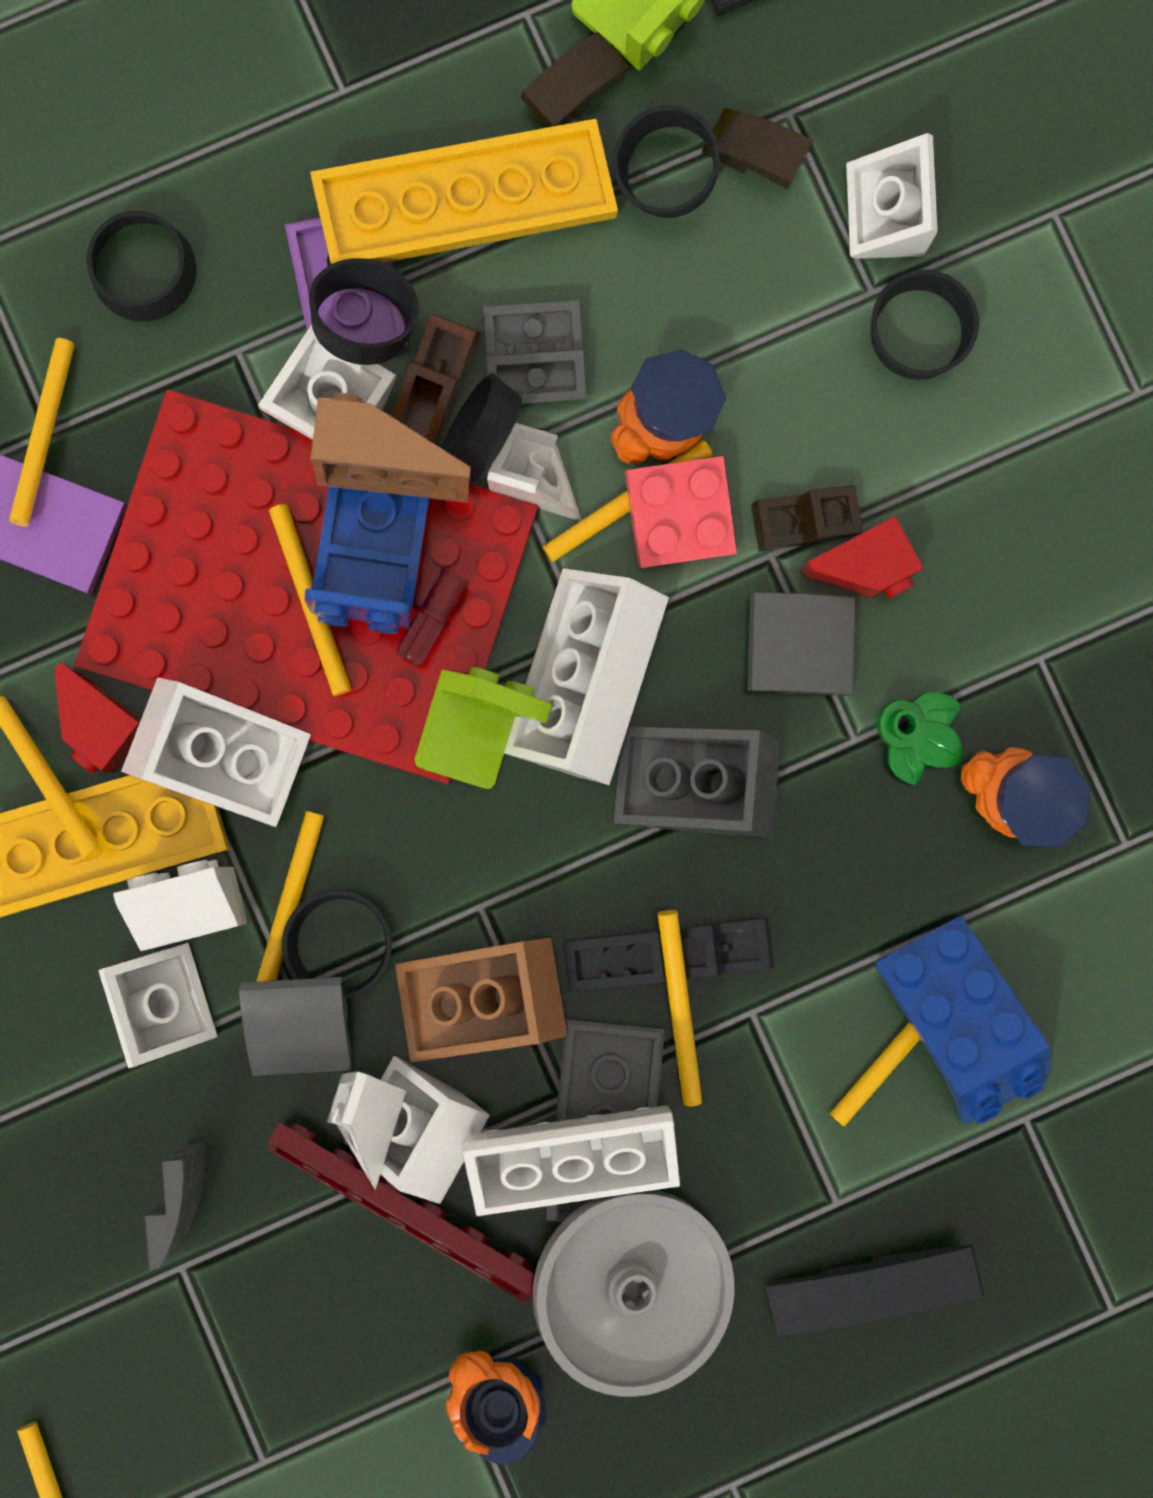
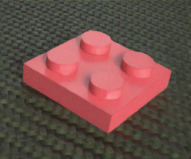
(680, 512)

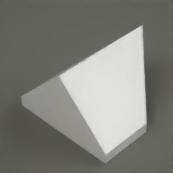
(533, 472)
(366, 1118)

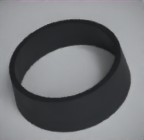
(650, 121)
(371, 276)
(953, 293)
(165, 302)
(483, 425)
(293, 925)

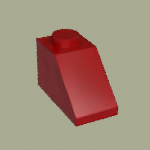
(869, 563)
(93, 721)

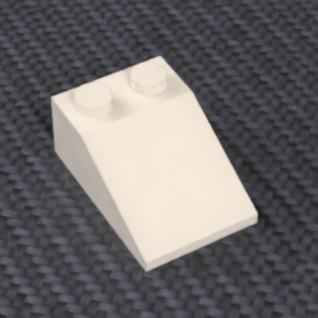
(216, 751)

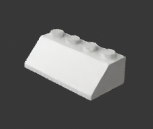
(589, 672)
(571, 1160)

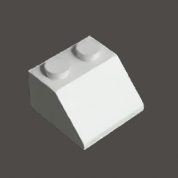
(428, 1132)

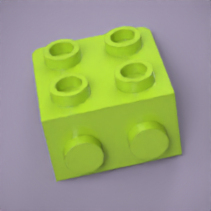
(636, 26)
(473, 724)

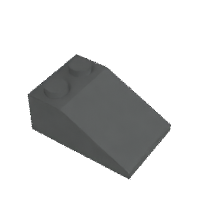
(698, 780)

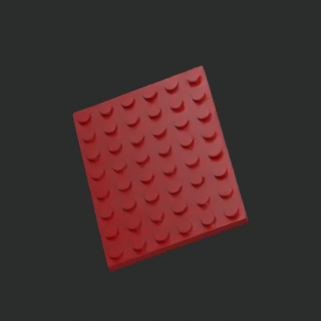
(211, 603)

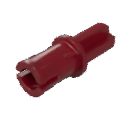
(432, 617)

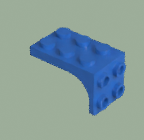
(368, 559)
(968, 1020)

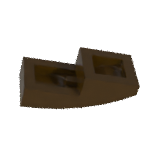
(574, 80)
(759, 146)
(807, 518)

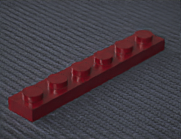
(421, 1221)

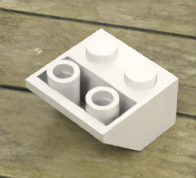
(182, 907)

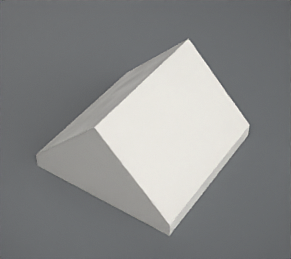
(893, 201)
(317, 373)
(157, 1004)

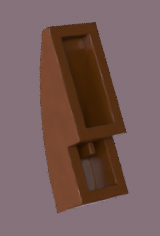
(436, 377)

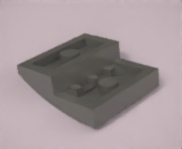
(537, 349)
(801, 644)
(296, 1026)
(173, 1218)

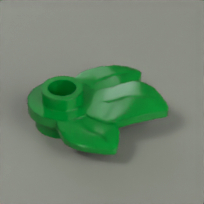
(927, 735)

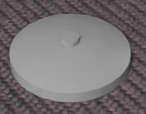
(633, 1293)

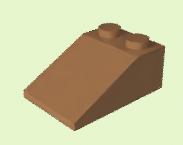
(373, 452)
(481, 1000)

